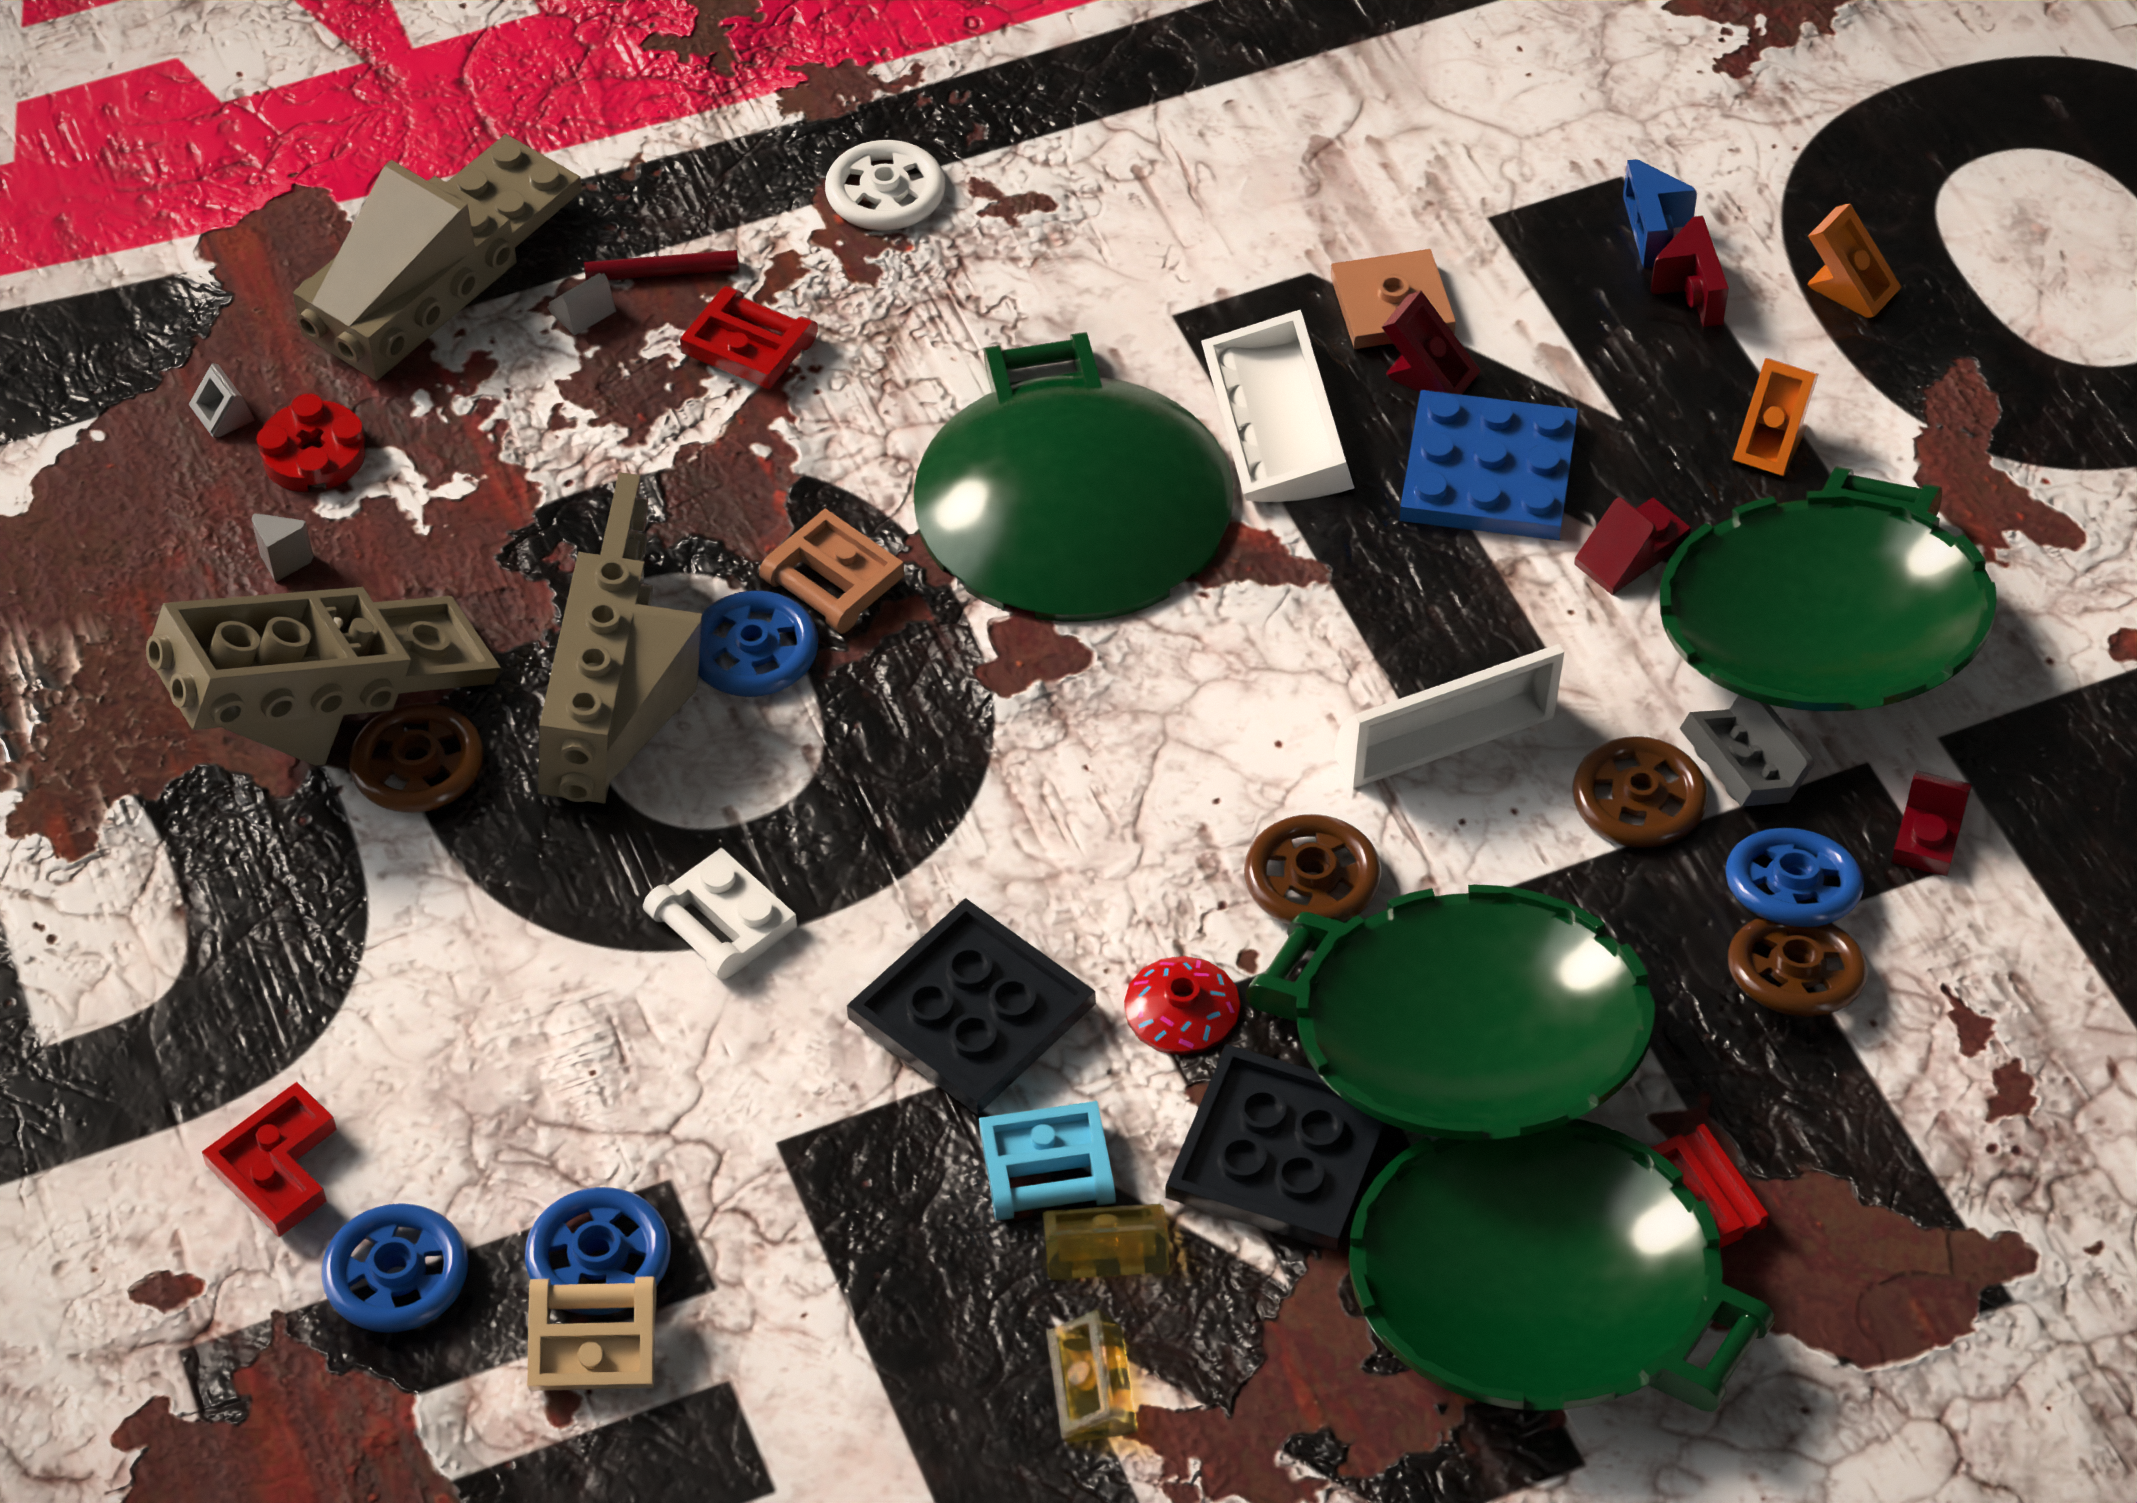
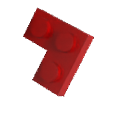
(261, 1158)

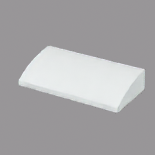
(1277, 411)
(1449, 717)

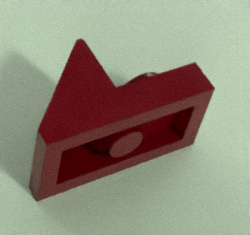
(1693, 266)
(1428, 348)
(1630, 543)
(1931, 823)

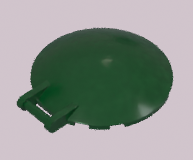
(1071, 490)
(1830, 597)
(1465, 1010)
(1548, 1271)

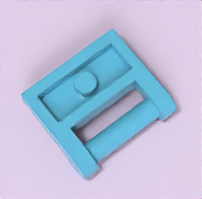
(1046, 1143)

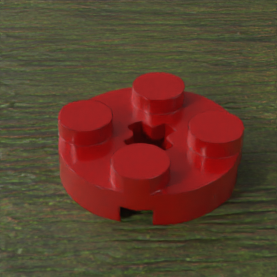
(308, 421)

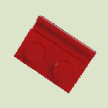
(1716, 1181)

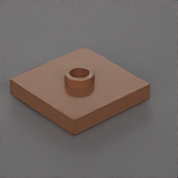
(1376, 286)

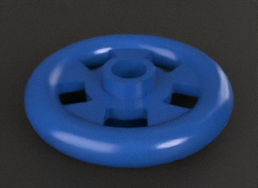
(742, 678)
(1794, 877)
(605, 1207)
(380, 1227)

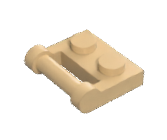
(591, 1353)

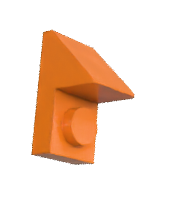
(1854, 266)
(1776, 417)

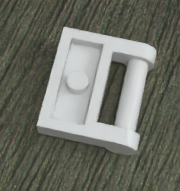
(730, 901)

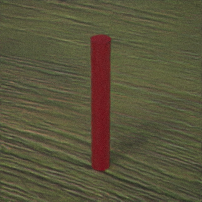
(664, 265)

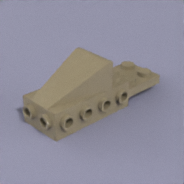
(427, 252)
(302, 660)
(616, 661)

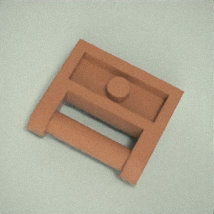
(841, 557)

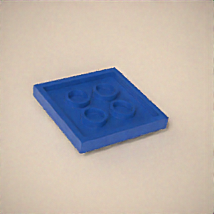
(1489, 465)

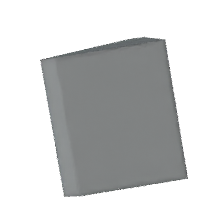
(584, 304)
(220, 403)
(282, 544)

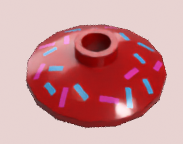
(1182, 1023)

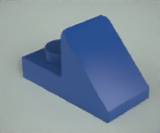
(1655, 207)

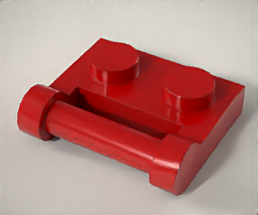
(744, 347)

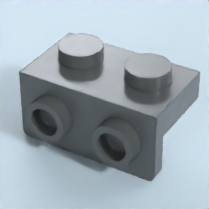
(1749, 751)

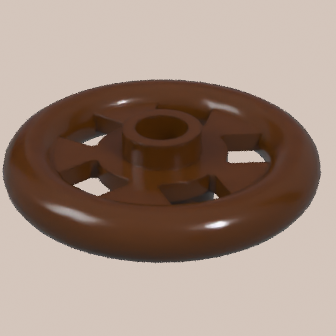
(411, 745)
(1650, 754)
(1318, 857)
(1798, 964)

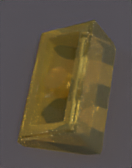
(1106, 1241)
(1091, 1378)

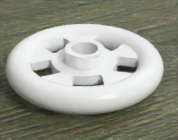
(885, 185)

